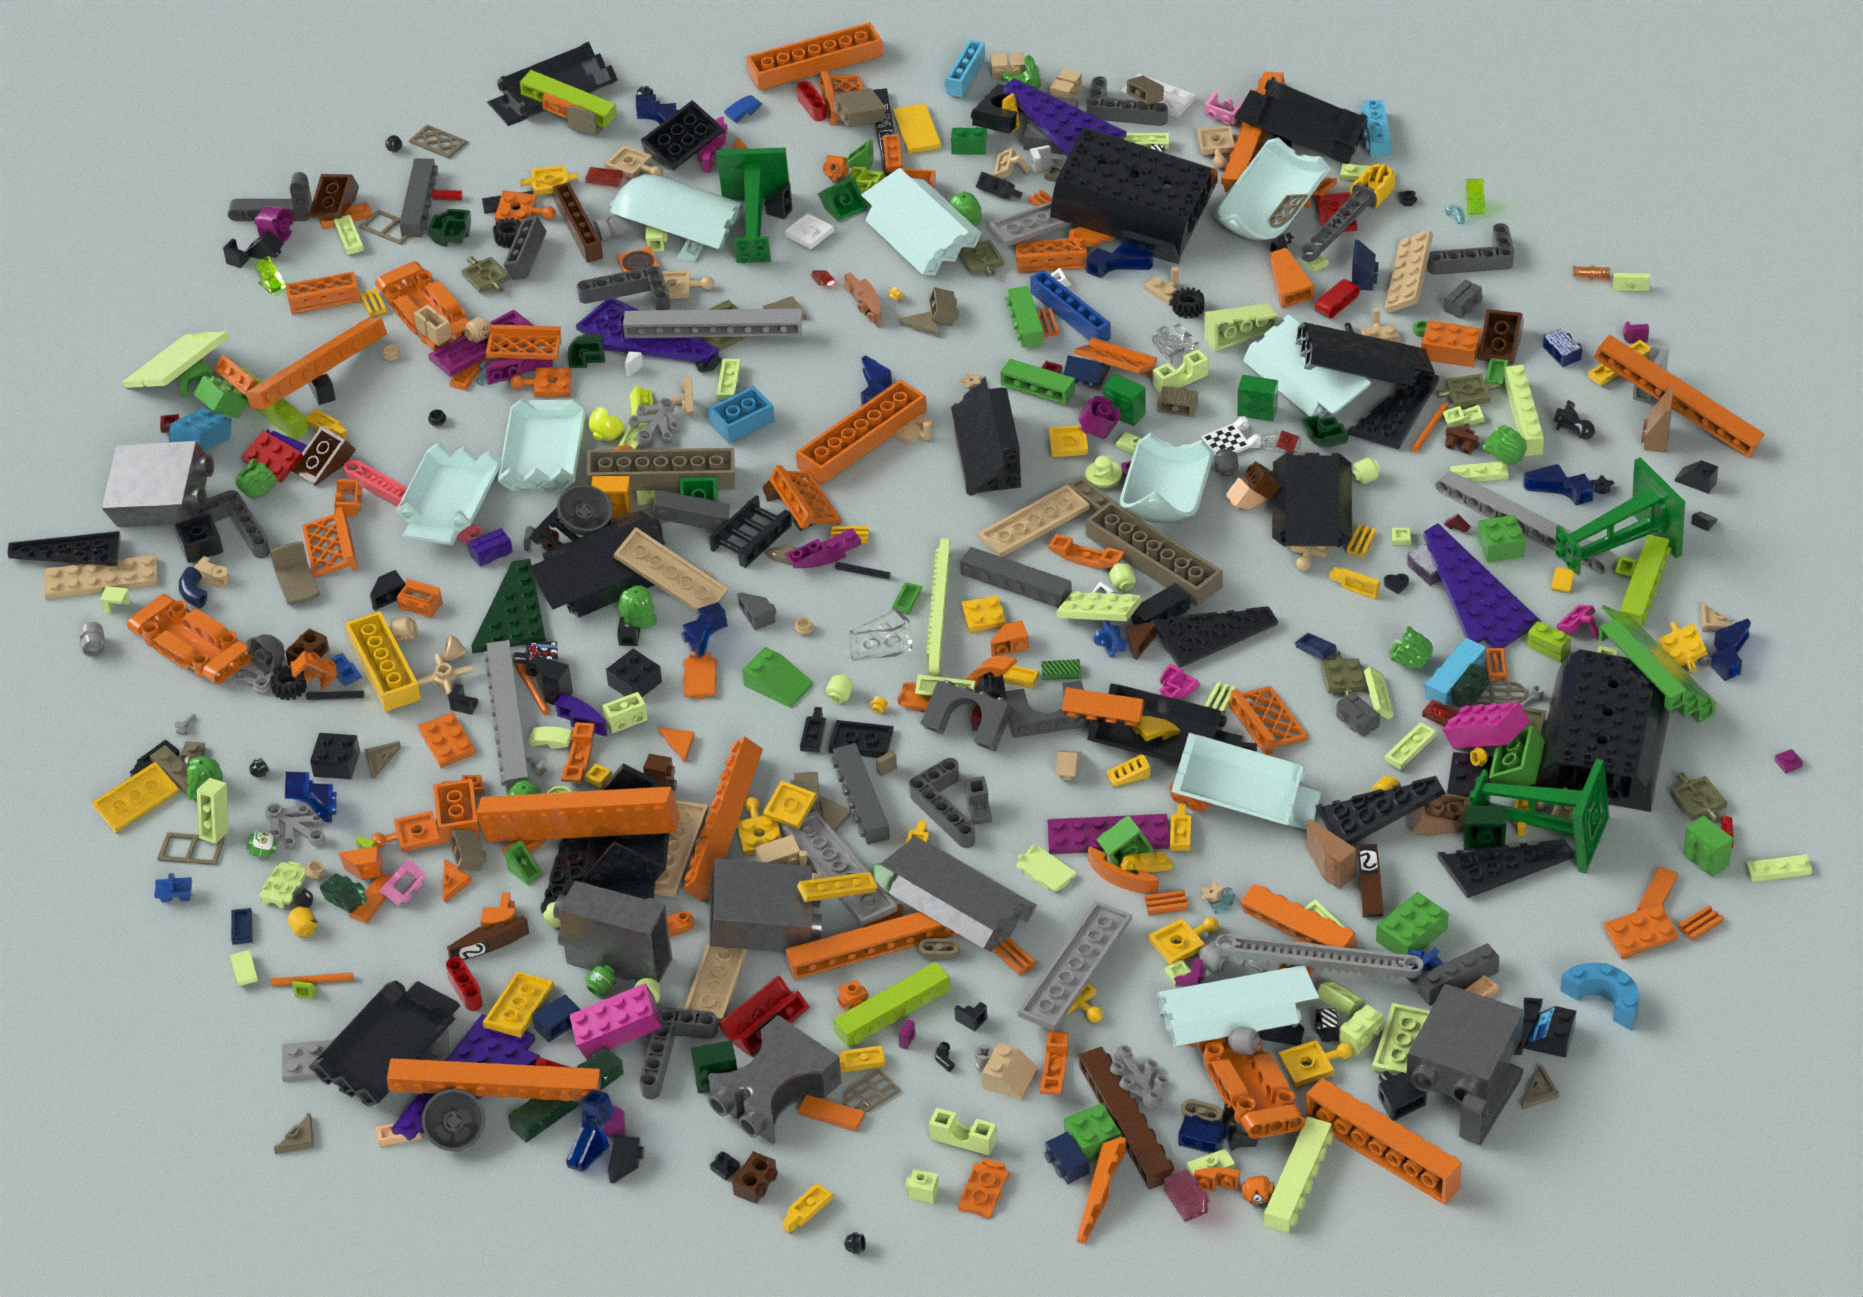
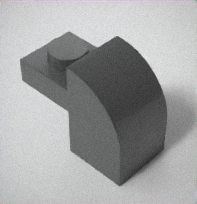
(977, 800)

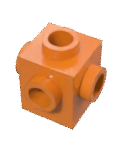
(835, 167)
(851, 995)

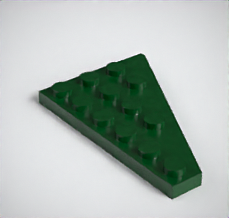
(513, 612)

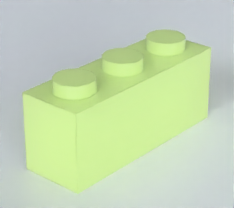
(212, 810)

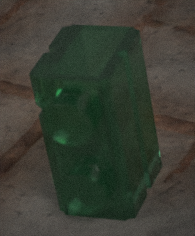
(1470, 686)
(343, 892)

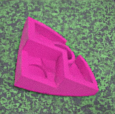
(1177, 683)

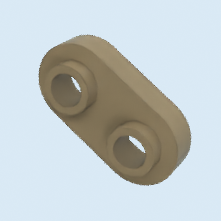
(939, 948)
(1202, 1109)

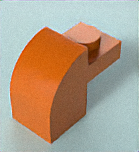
(504, 913)

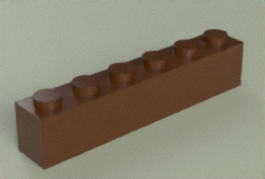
(577, 222)

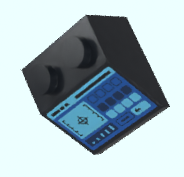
(1553, 1031)

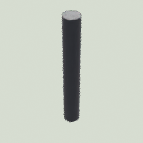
(862, 570)
(335, 695)

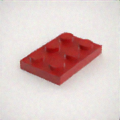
(1329, 204)
(274, 454)

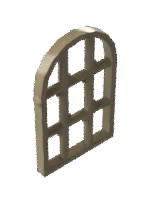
(1282, 204)
(1520, 689)
(871, 1085)

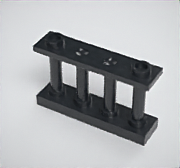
(553, 521)
(757, 544)

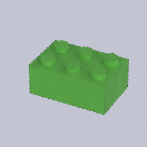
(1518, 760)
(1412, 925)

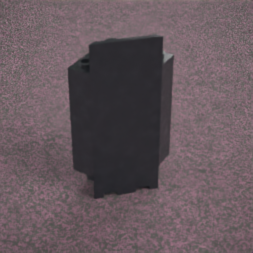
(1304, 120)
(987, 440)
(627, 861)

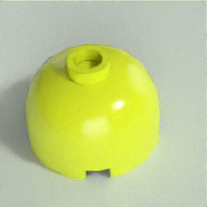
(605, 426)

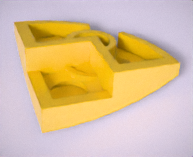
(1154, 727)

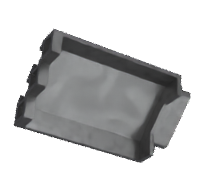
(955, 893)

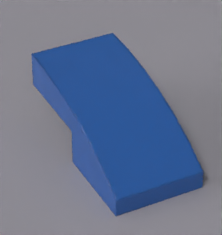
(743, 106)
(346, 671)

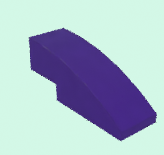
(579, 711)

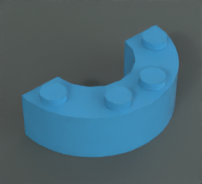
(1607, 982)

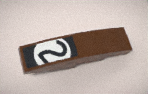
(1370, 880)
(482, 942)

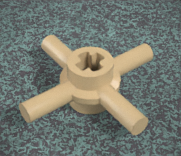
(444, 674)

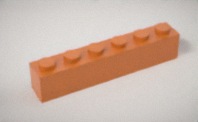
(1295, 919)

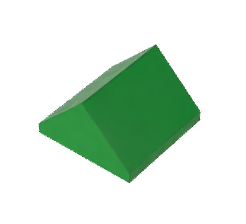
(700, 487)

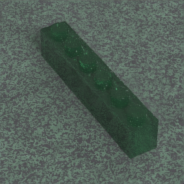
(540, 1114)

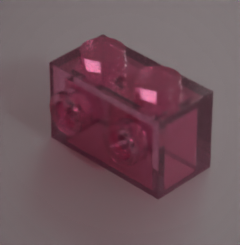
(1186, 1195)

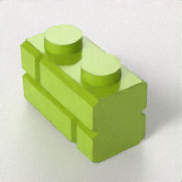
(1549, 641)

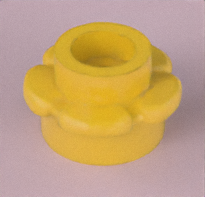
(896, 294)
(879, 705)
(1478, 757)

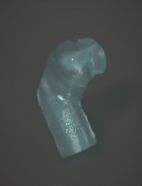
(1456, 211)
(482, 379)
(1226, 901)

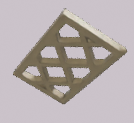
(438, 150)

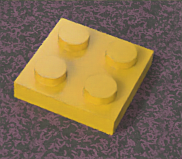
(1068, 441)
(983, 614)
(790, 804)

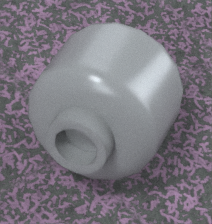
(1212, 960)
(1244, 1041)

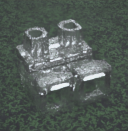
(1174, 344)

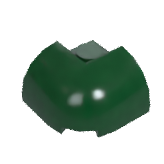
(450, 226)
(585, 350)
(1325, 431)

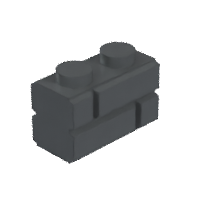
(1463, 299)
(1357, 714)

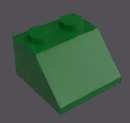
(969, 141)
(843, 199)

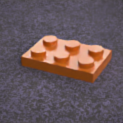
(446, 739)
(1641, 931)

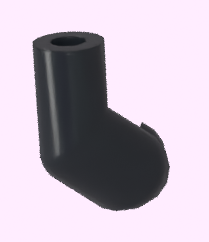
(710, 366)
(942, 1056)

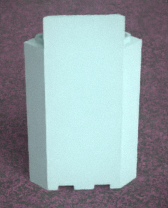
(918, 221)
(1310, 390)
(542, 445)
(446, 493)
(1245, 781)
(1247, 1001)

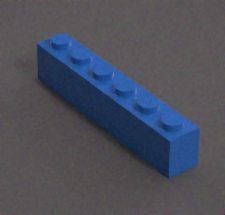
(1069, 307)

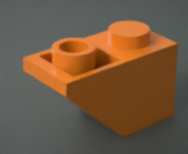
(1010, 639)

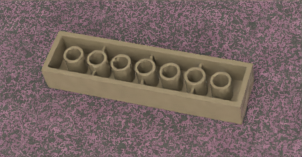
(663, 467)
(1154, 552)

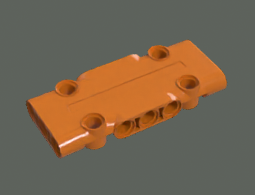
(412, 289)
(190, 638)
(1252, 1088)

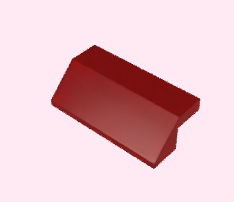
(746, 1021)

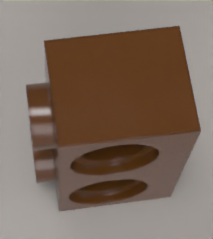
(1262, 480)
(310, 642)
(755, 1177)

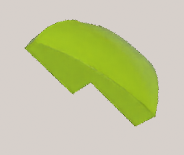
(864, 178)

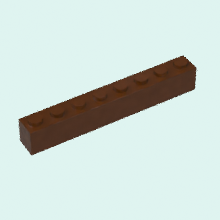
(1124, 1110)

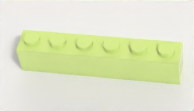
(1524, 409)
(1298, 1175)

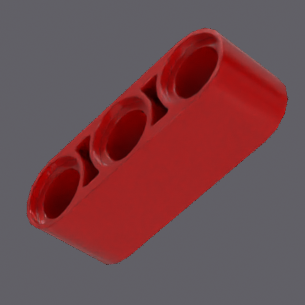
(811, 101)
(1337, 298)
(464, 984)

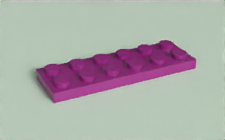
(464, 353)
(1078, 834)

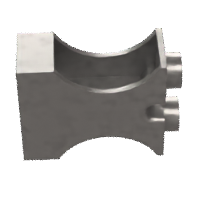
(779, 1076)

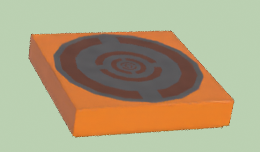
(637, 259)

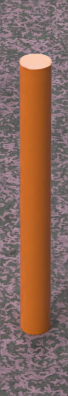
(1433, 422)
(532, 688)
(313, 979)

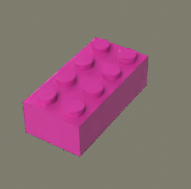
(1486, 725)
(615, 1020)

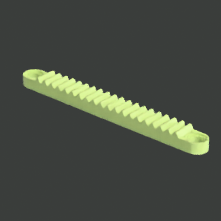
(938, 607)

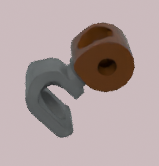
(545, 544)

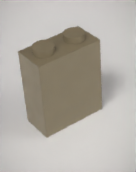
(859, 107)

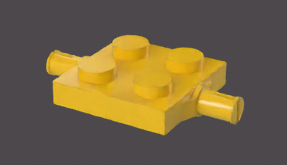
(545, 178)
(1684, 645)

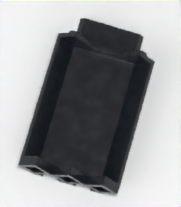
(575, 67)
(1361, 355)
(1313, 500)
(585, 570)
(1183, 714)
(388, 1027)

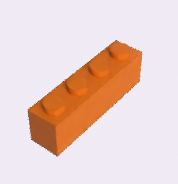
(1103, 706)

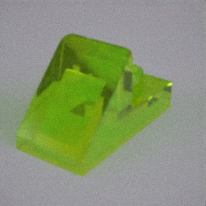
(1475, 196)
(269, 275)

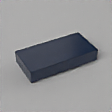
(1315, 646)
(241, 926)

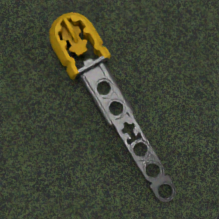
(1366, 191)

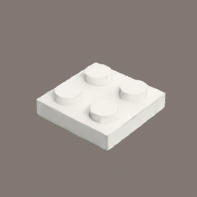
(809, 231)

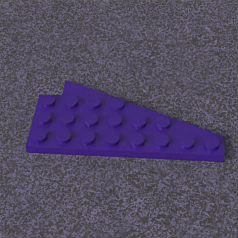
(1057, 118)
(609, 320)
(1478, 598)
(477, 1046)

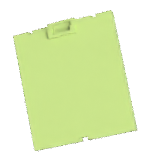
(175, 359)

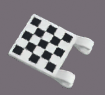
(1232, 438)

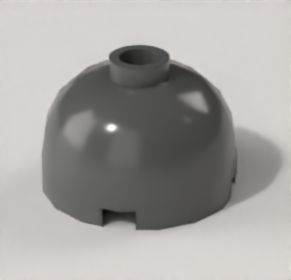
(267, 652)

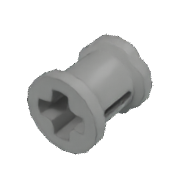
(982, 1059)

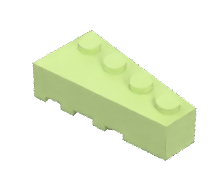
(1238, 324)

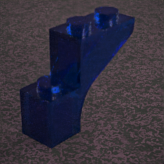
(649, 108)
(1123, 258)
(877, 378)
(1553, 480)
(699, 631)
(1728, 644)
(317, 796)
(591, 1137)

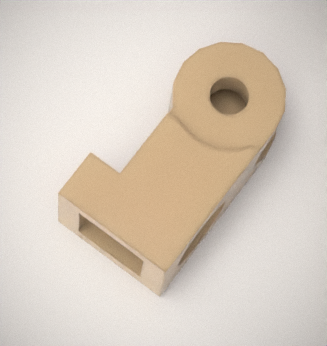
(212, 574)

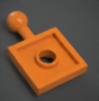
(525, 202)
(541, 384)
(404, 832)

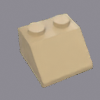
(1008, 1071)

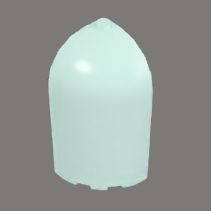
(1264, 186)
(677, 209)
(1166, 480)

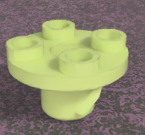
(1104, 473)

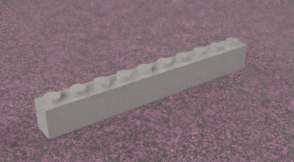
(713, 323)
(507, 714)

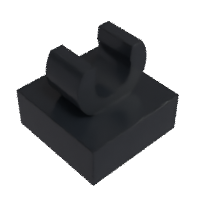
(724, 1165)

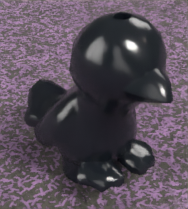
(1569, 419)

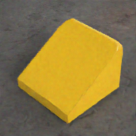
(1562, 580)

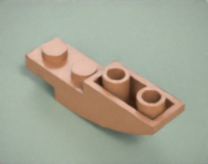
(866, 296)

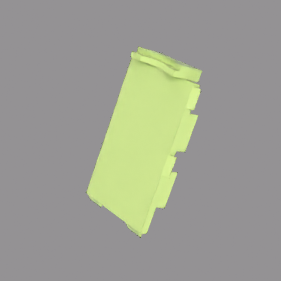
(1045, 868)
(283, 884)

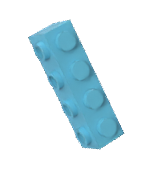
(965, 68)
(1377, 129)
(1447, 675)

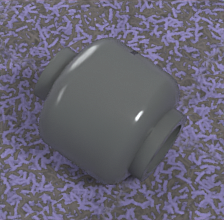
(1226, 462)

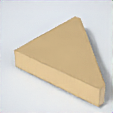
(1712, 619)

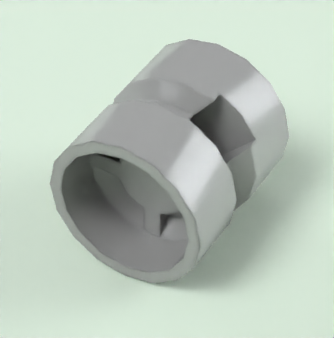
(608, 228)
(92, 639)

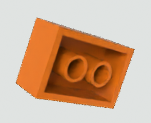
(1452, 343)
(455, 808)

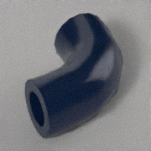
(189, 590)

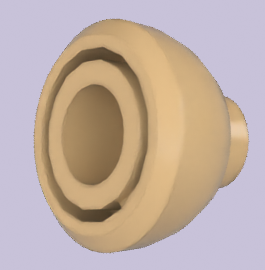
(453, 649)

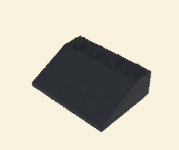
(681, 136)

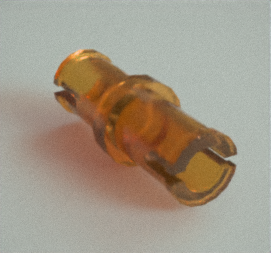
(1591, 271)

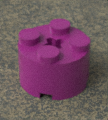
(276, 220)
(1099, 417)

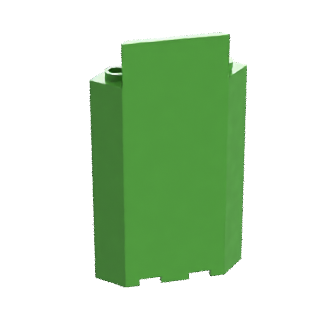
(1658, 666)

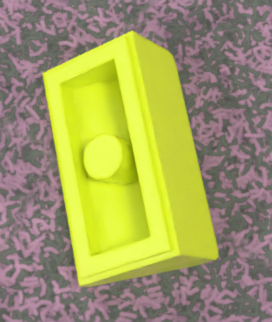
(640, 396)

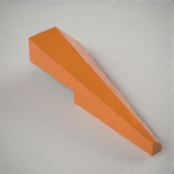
(1108, 1162)

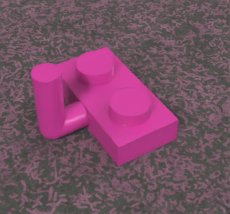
(1576, 618)

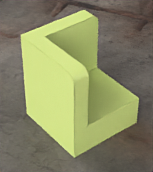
(114, 596)

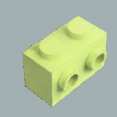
(625, 712)
(1361, 1028)

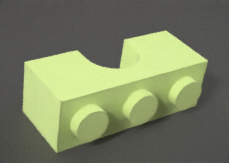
(1192, 369)
(948, 1130)

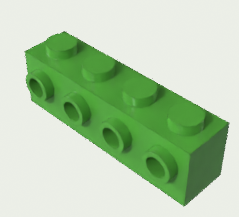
(1024, 316)
(1037, 381)

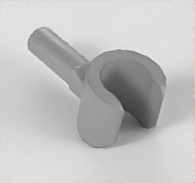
(1706, 660)
(1535, 695)
(182, 727)
(538, 768)

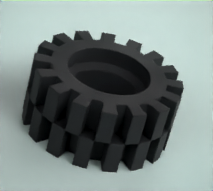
(506, 231)
(1185, 309)
(287, 690)

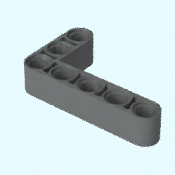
(1123, 110)
(299, 204)
(1475, 259)
(626, 284)
(232, 505)
(925, 793)
(674, 1023)
(1480, 1114)

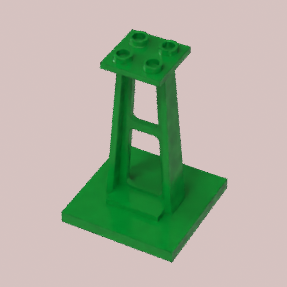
(752, 177)
(1653, 504)
(1588, 819)

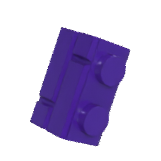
(490, 547)

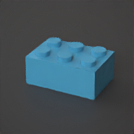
(741, 414)
(203, 427)

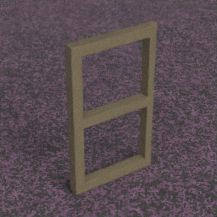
(383, 233)
(188, 859)

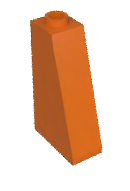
(1289, 278)

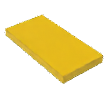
(916, 128)
(135, 797)
(518, 1003)

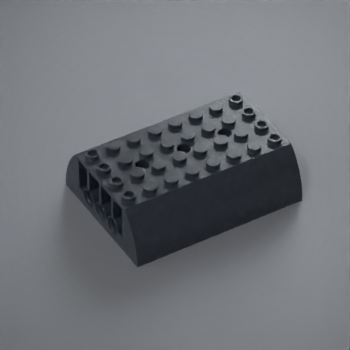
(1115, 202)
(1633, 734)

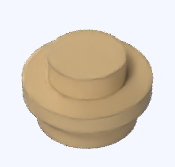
(391, 352)
(803, 625)
(314, 870)

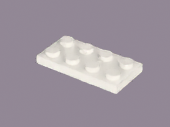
(1175, 98)

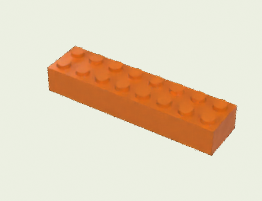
(814, 55)
(861, 431)
(1385, 1141)

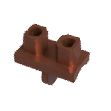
(1462, 436)

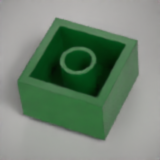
(1128, 397)
(1257, 397)

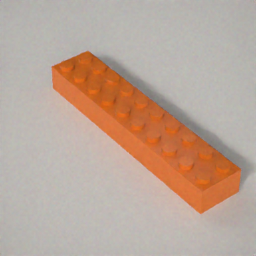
(578, 814)

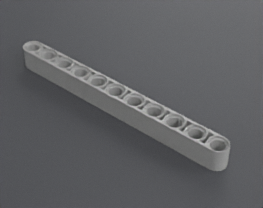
(1531, 524)

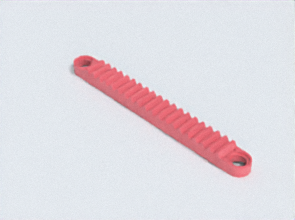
(393, 491)

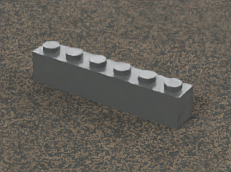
(418, 197)
(1015, 577)
(860, 794)

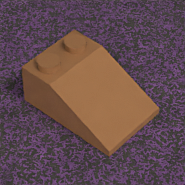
(1658, 424)
(1439, 816)
(1331, 854)

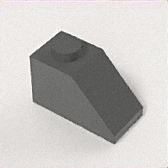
(757, 610)

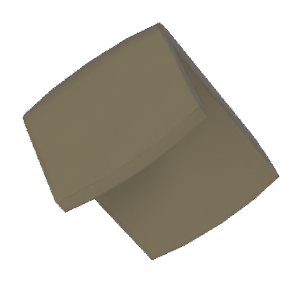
(582, 120)
(294, 573)

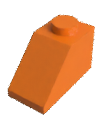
(363, 862)

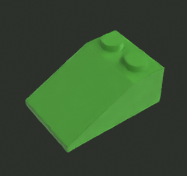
(775, 677)

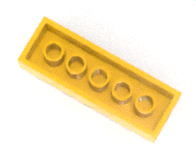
(382, 661)

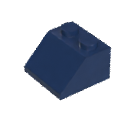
(1364, 267)
(1086, 370)

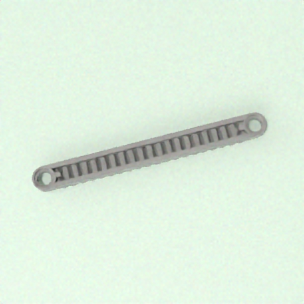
(1319, 956)

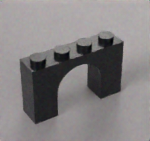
(991, 116)

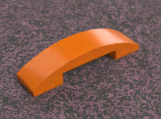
(1083, 555)
(997, 665)
(580, 753)
(1139, 883)
(1055, 1063)

